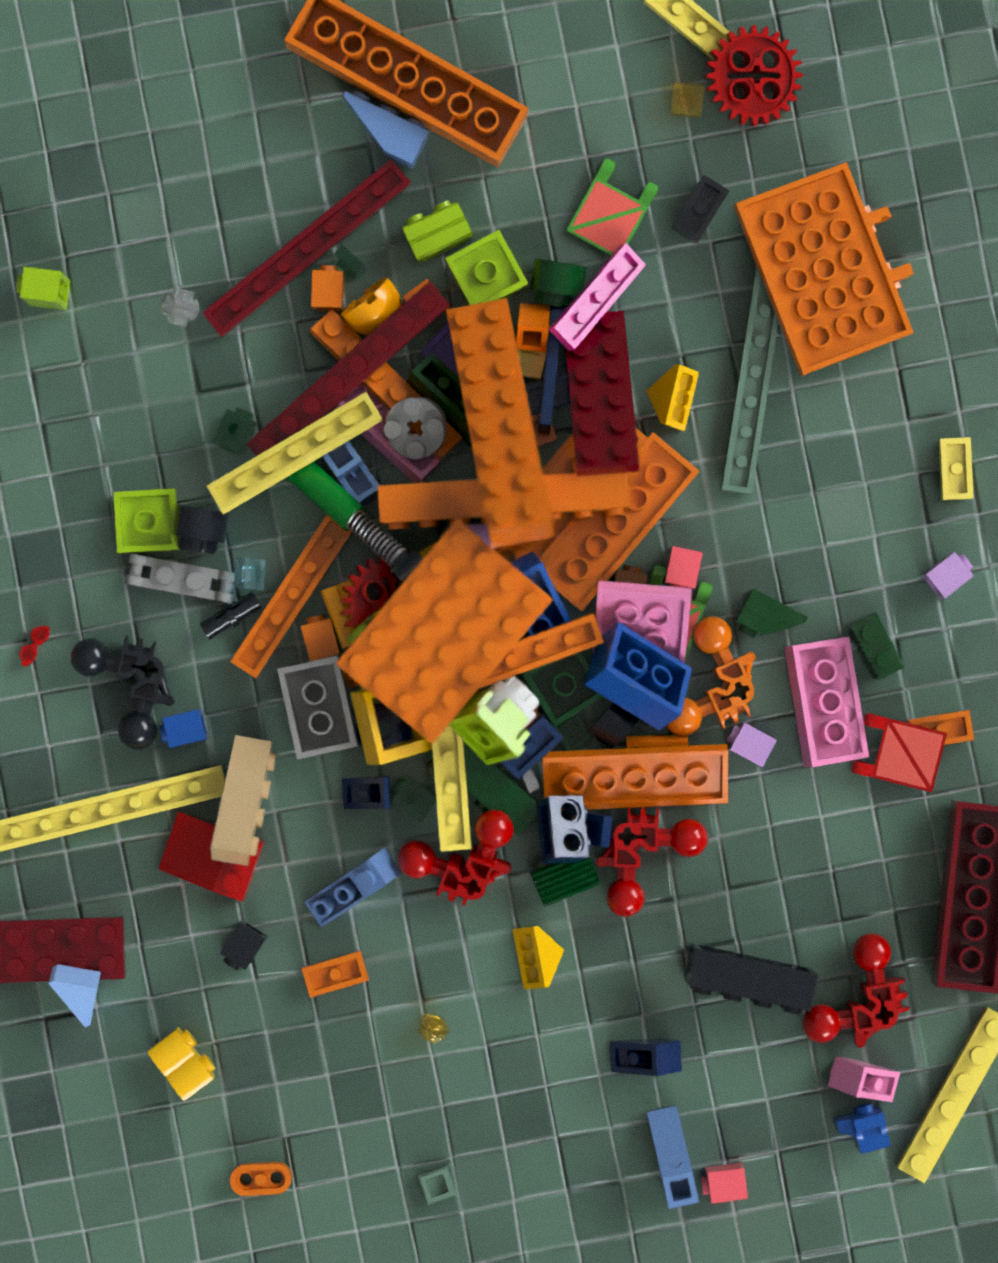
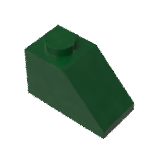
(766, 615)

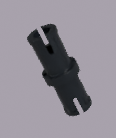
(230, 615)

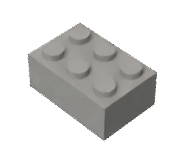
(318, 707)

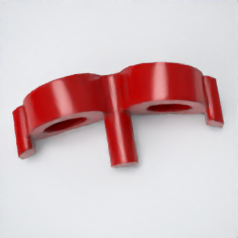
(29, 652)

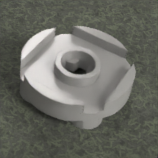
(433, 427)

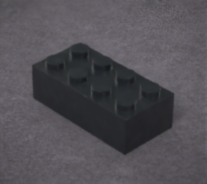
(750, 977)

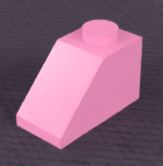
(863, 1079)

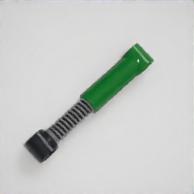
(351, 516)

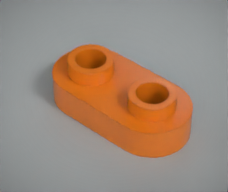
(261, 1178)

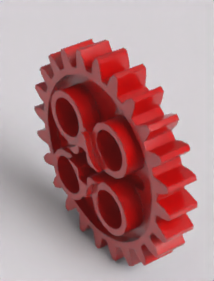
(754, 103)
(358, 604)

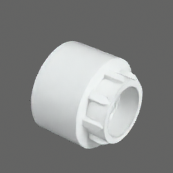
(518, 693)

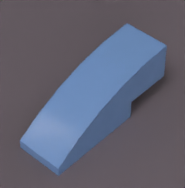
(353, 473)

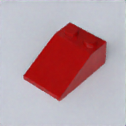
(190, 859)

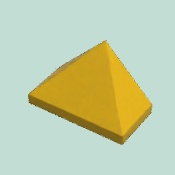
(673, 396)
(537, 956)

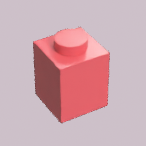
(682, 567)
(724, 1183)

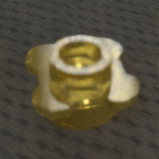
(433, 1028)

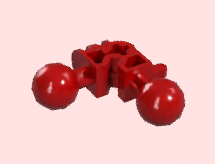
(493, 831)
(686, 837)
(870, 954)

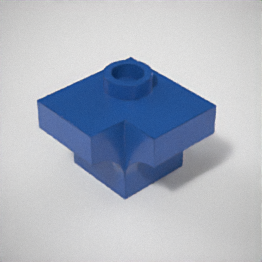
(866, 1126)

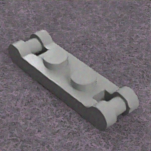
(180, 578)

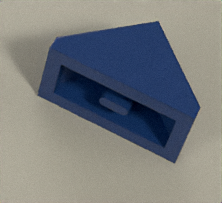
(366, 792)

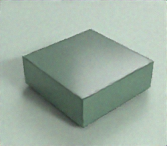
(437, 1184)

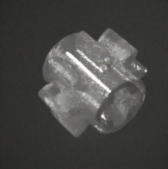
(179, 307)

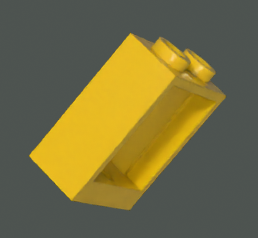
(371, 738)

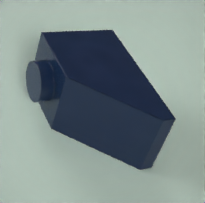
(646, 1056)

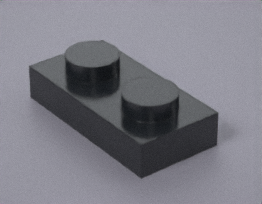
(700, 209)

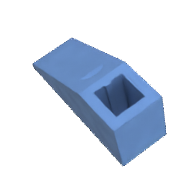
(393, 135)
(353, 887)
(672, 1157)

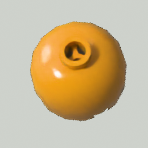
(372, 307)

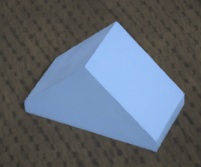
(77, 990)

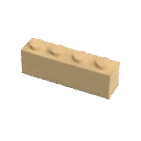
(242, 799)

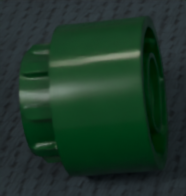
(556, 282)

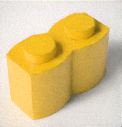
(181, 1063)

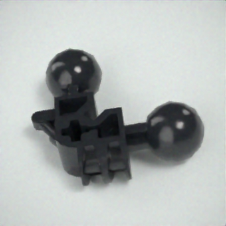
(92, 657)

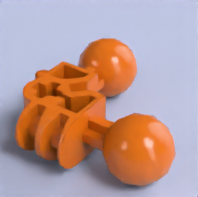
(713, 637)

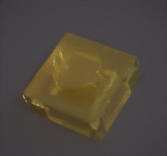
(687, 100)

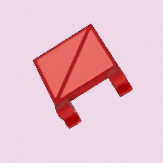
(905, 755)

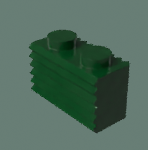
(875, 646)
(563, 880)

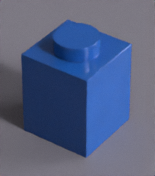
(183, 728)

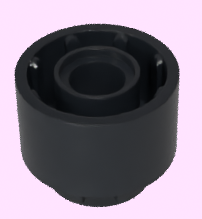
(199, 528)

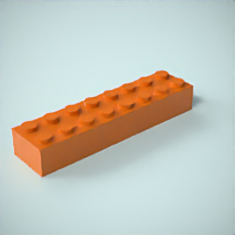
(407, 78)
(500, 423)
(463, 499)

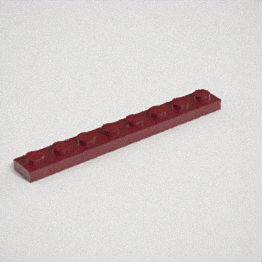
(306, 248)
(354, 367)

